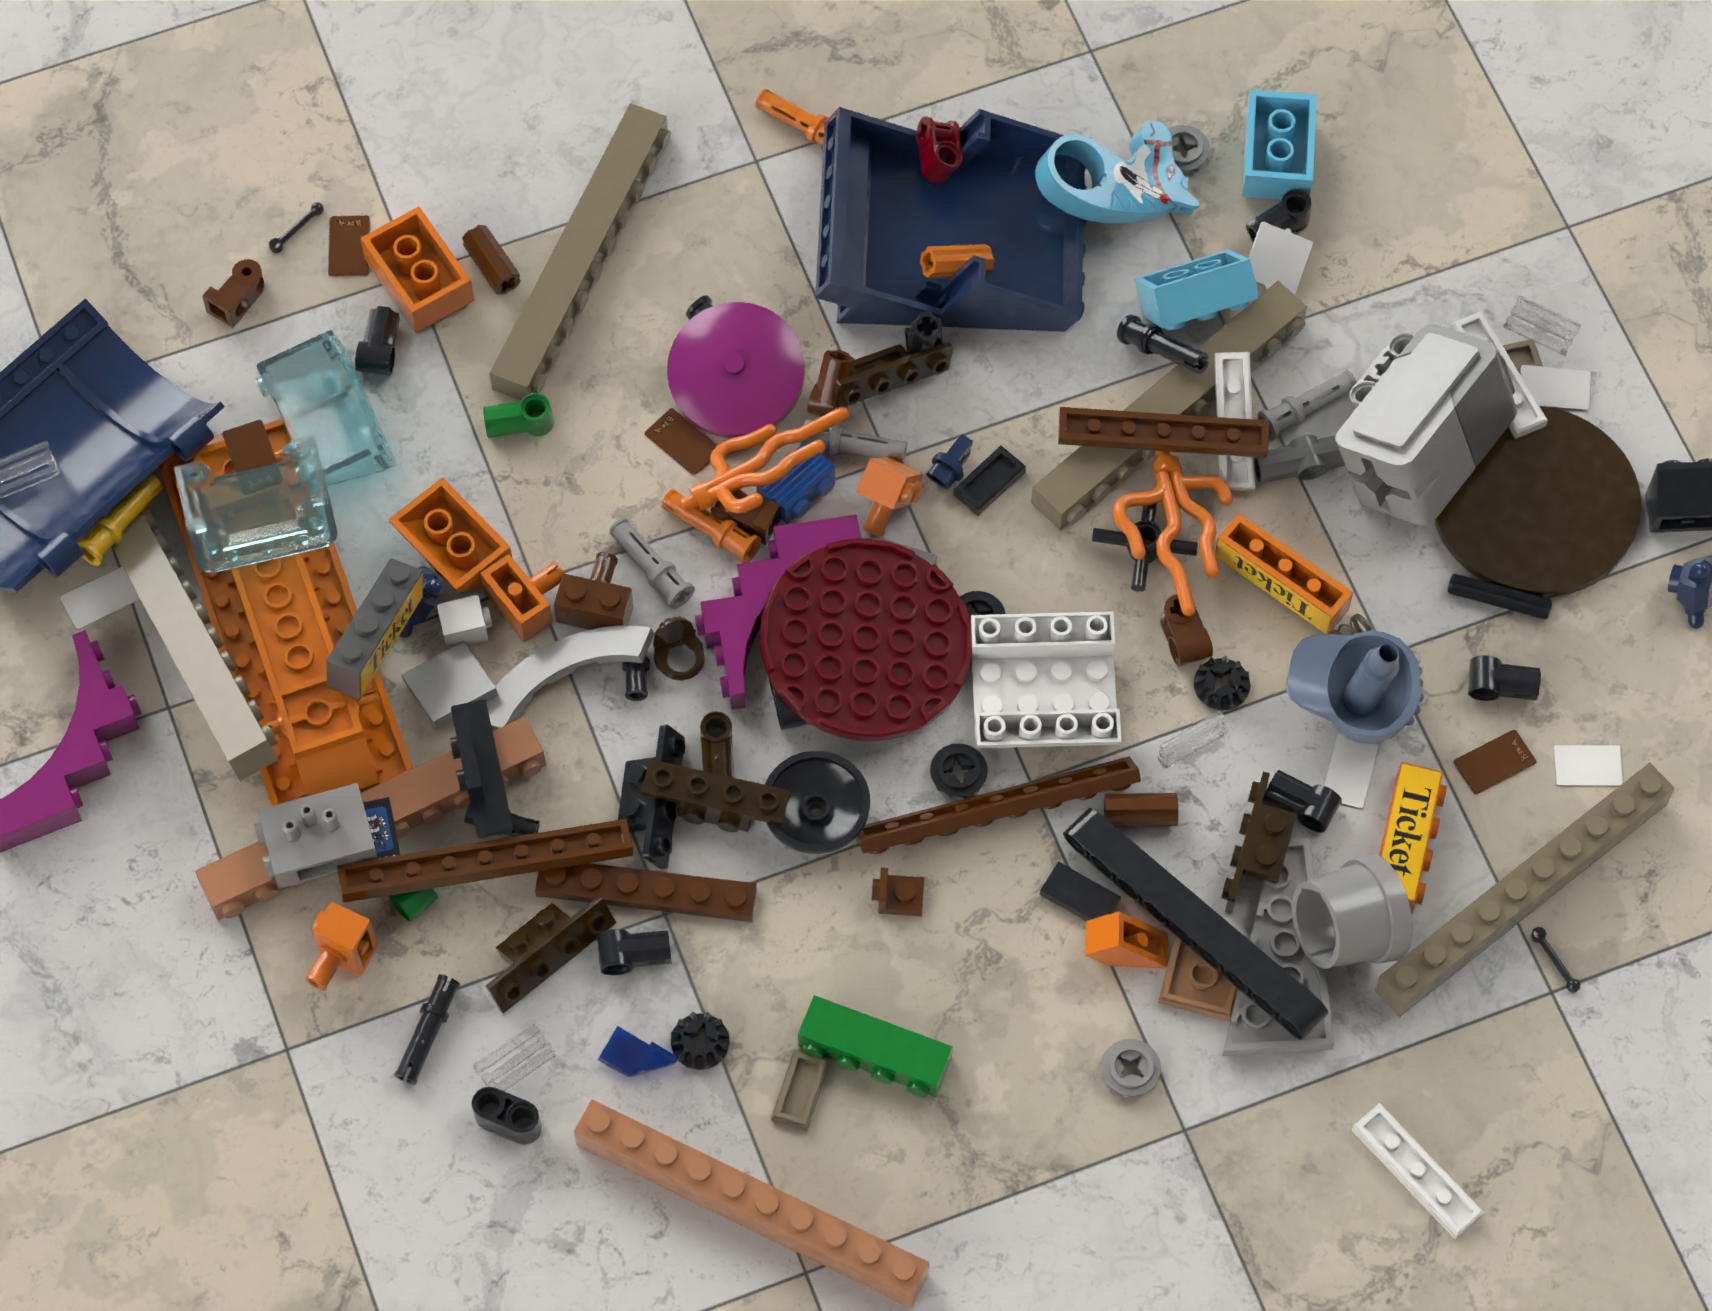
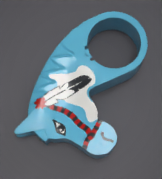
(1121, 190)

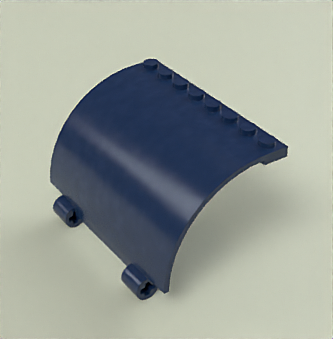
(106, 426)

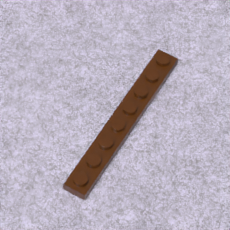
(1007, 802)
(484, 860)

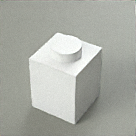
(464, 621)

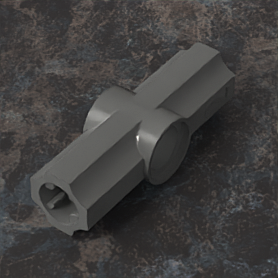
(1303, 457)

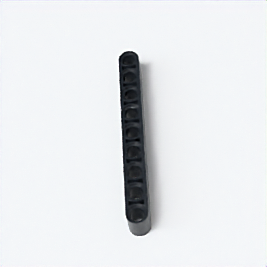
(1196, 924)

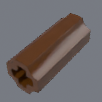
(491, 259)
(1141, 809)

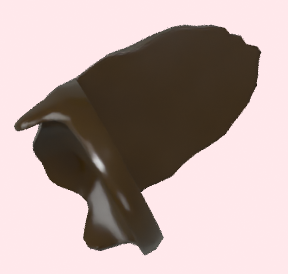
(674, 633)

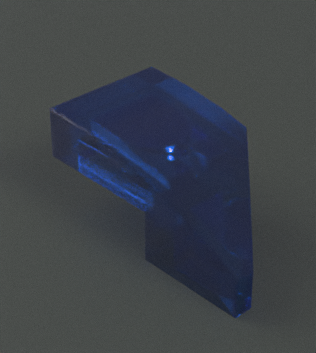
(633, 1056)

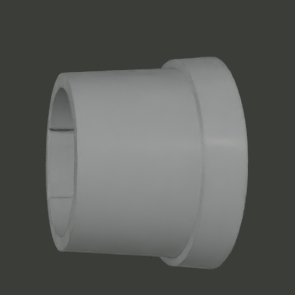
(1353, 914)

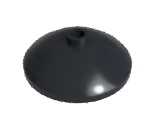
(824, 783)

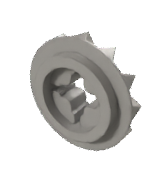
(1194, 142)
(1128, 1052)

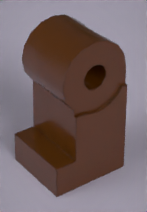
(236, 293)
(754, 522)

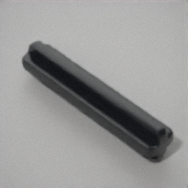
(1499, 596)

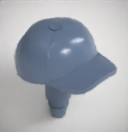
(1357, 682)

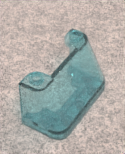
(325, 399)
(257, 510)

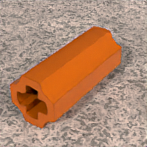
(946, 260)

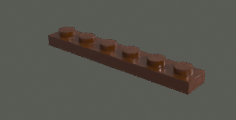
(1163, 432)
(650, 890)

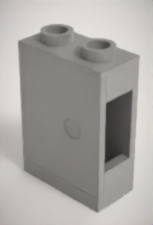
(315, 835)

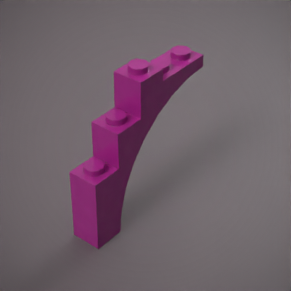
(734, 621)
(51, 795)

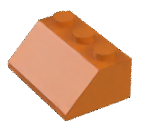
(450, 536)

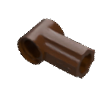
(835, 366)

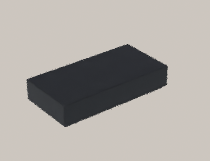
(989, 480)
(1078, 893)

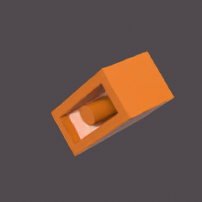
(1125, 942)

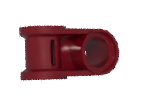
(938, 149)

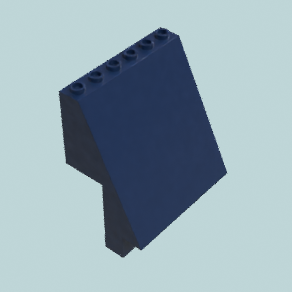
(886, 213)

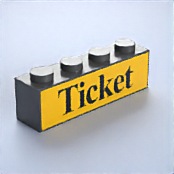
(374, 628)

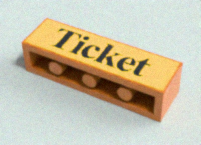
(1283, 574)
(1411, 825)

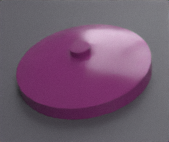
(735, 369)

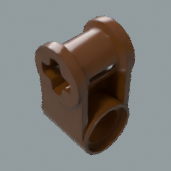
(1186, 636)

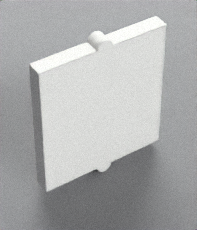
(1278, 257)

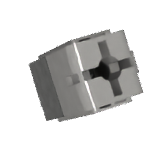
(1424, 421)

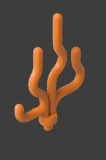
(744, 475)
(1172, 490)

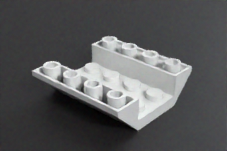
(1044, 680)

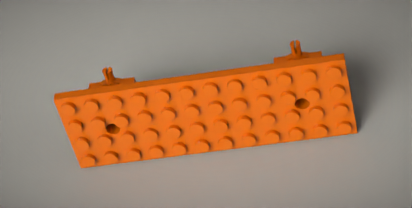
(279, 630)

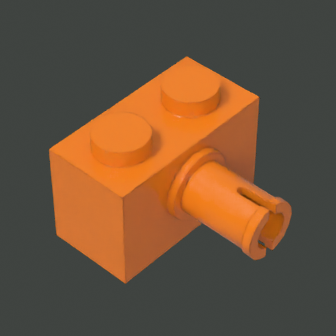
(890, 487)
(521, 597)
(343, 942)

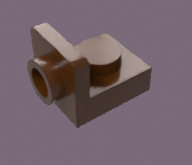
(898, 894)

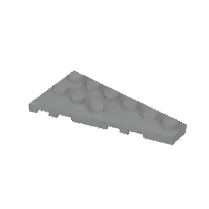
(1274, 933)

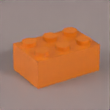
(417, 269)

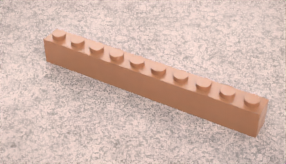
(414, 797)
(752, 1203)

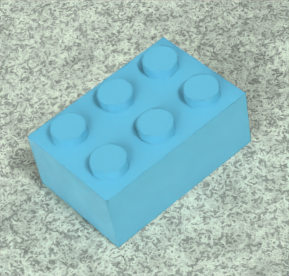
(1278, 144)
(1197, 289)

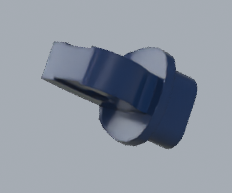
(948, 466)

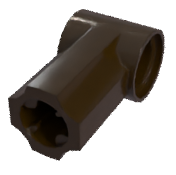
(717, 752)

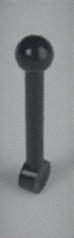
(276, 244)
(1538, 935)

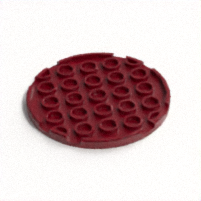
(865, 640)

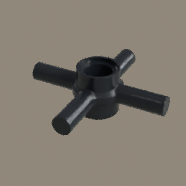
(1150, 531)

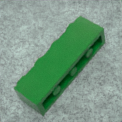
(874, 1047)

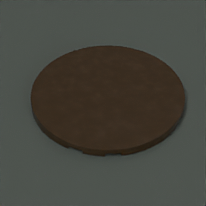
(1545, 509)

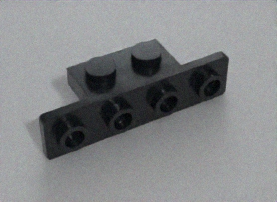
(481, 768)
(648, 812)

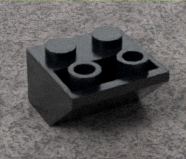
(1680, 497)

